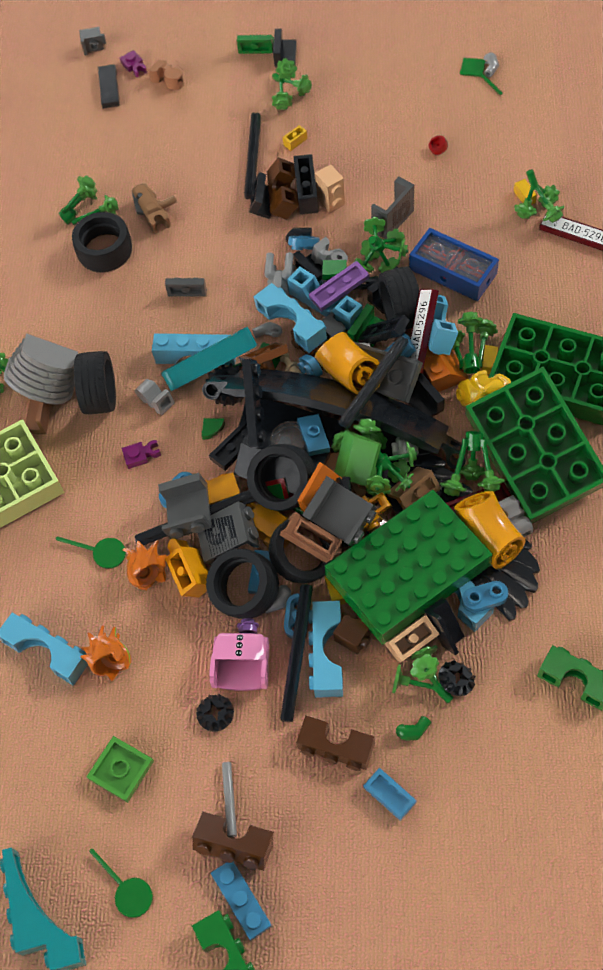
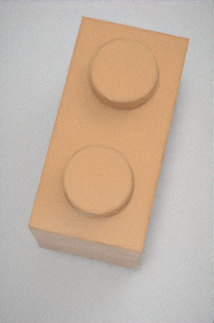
(330, 188)
(412, 638)

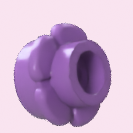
(248, 626)

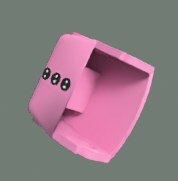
(240, 662)

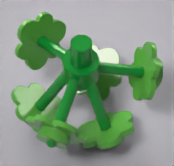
(375, 245)
(397, 472)

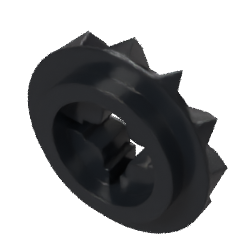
(447, 678)
(224, 716)

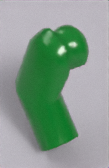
(413, 732)

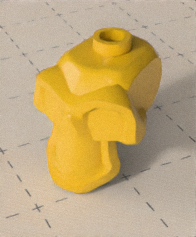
(479, 386)

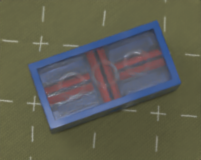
(453, 264)

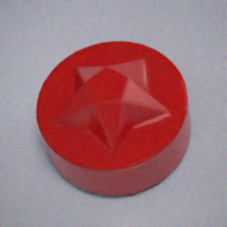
(438, 145)

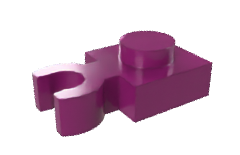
(133, 62)
(137, 453)

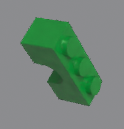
(561, 664)
(215, 932)

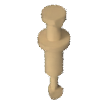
(291, 366)

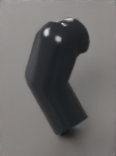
(299, 232)

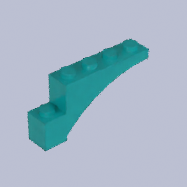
(30, 924)

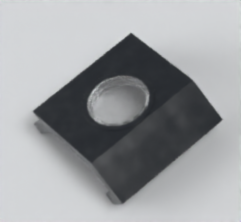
(282, 428)

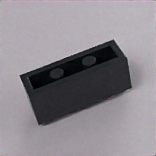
(306, 184)

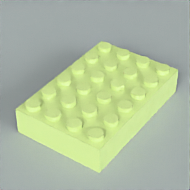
(24, 474)

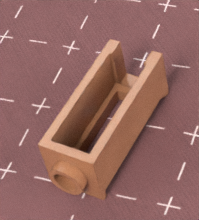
(291, 534)

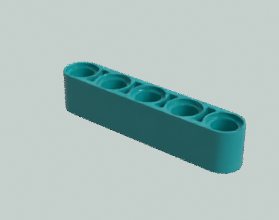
(209, 358)

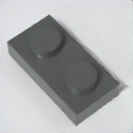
(186, 286)

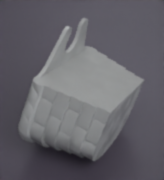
(41, 371)

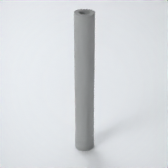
(229, 799)

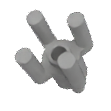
(279, 277)

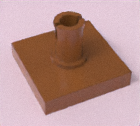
(266, 354)

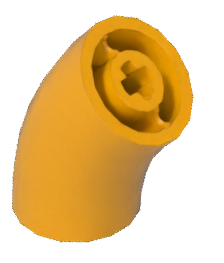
(346, 362)
(491, 526)

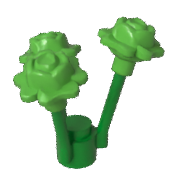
(86, 189)
(471, 362)
(472, 471)

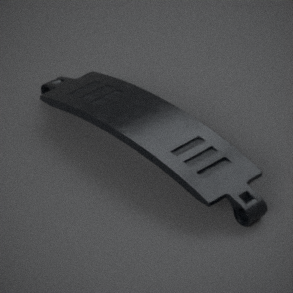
(332, 397)

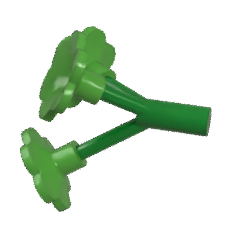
(423, 667)

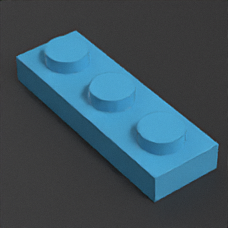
(241, 900)

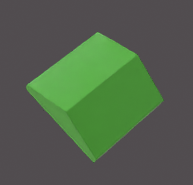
(357, 457)

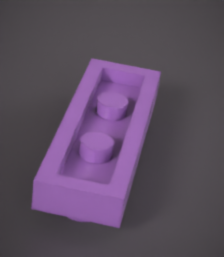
(339, 286)

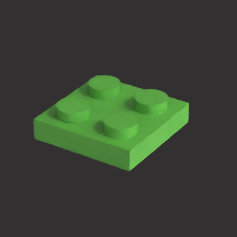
(120, 769)

